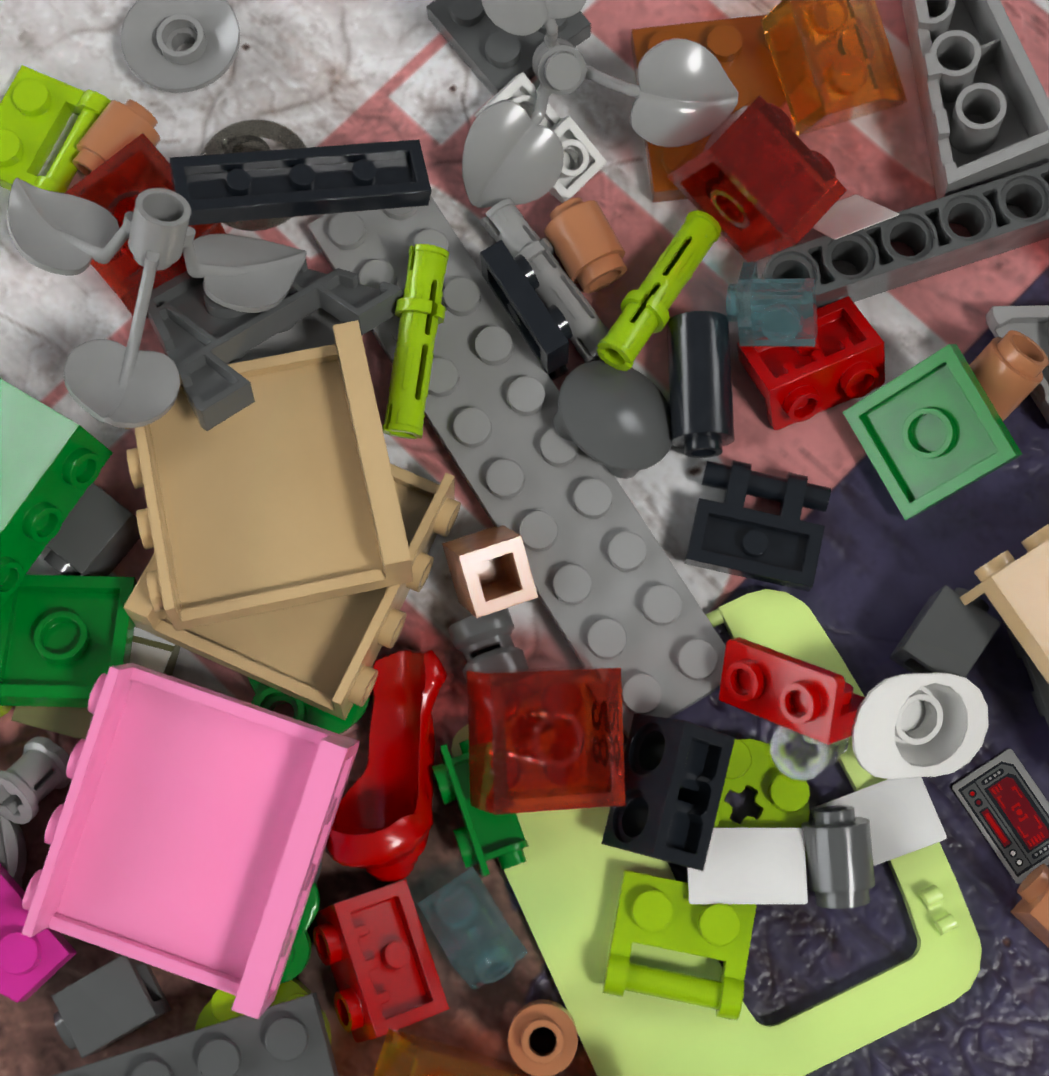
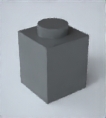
(93, 536)
(946, 635)
(108, 1005)

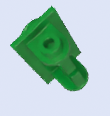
(483, 833)

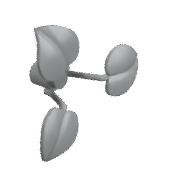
(513, 157)
(68, 231)

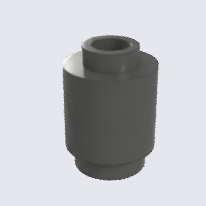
(839, 857)

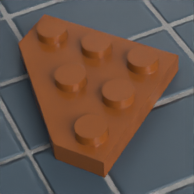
(745, 58)

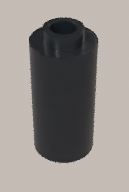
(700, 383)

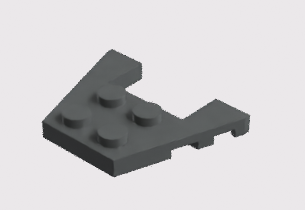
(208, 336)

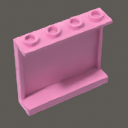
(190, 832)

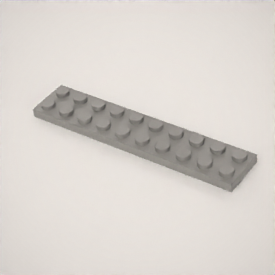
(495, 417)

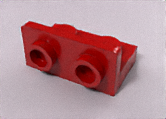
(810, 379)
(788, 691)
(379, 962)

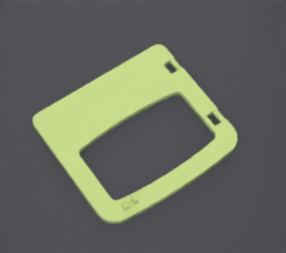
(572, 901)

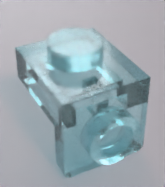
(772, 309)
(472, 930)

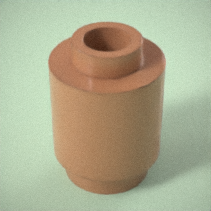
(113, 131)
(586, 244)
(1009, 370)
(542, 1014)

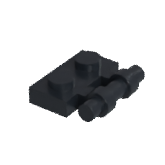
(755, 542)

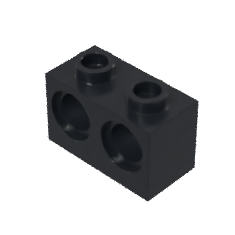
(670, 790)

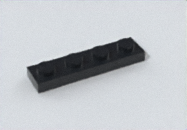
(301, 181)

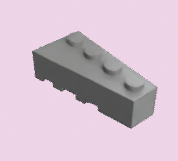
(975, 93)

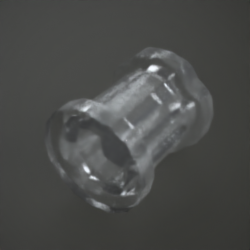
(801, 760)

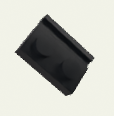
(515, 287)

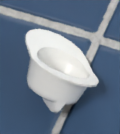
(919, 725)

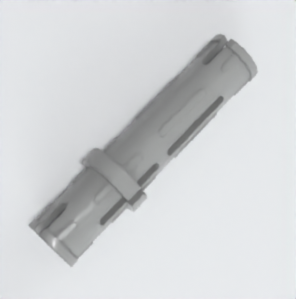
(555, 286)

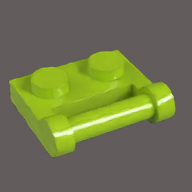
(32, 122)
(659, 915)

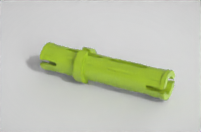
(647, 308)
(419, 318)

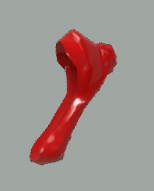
(389, 808)

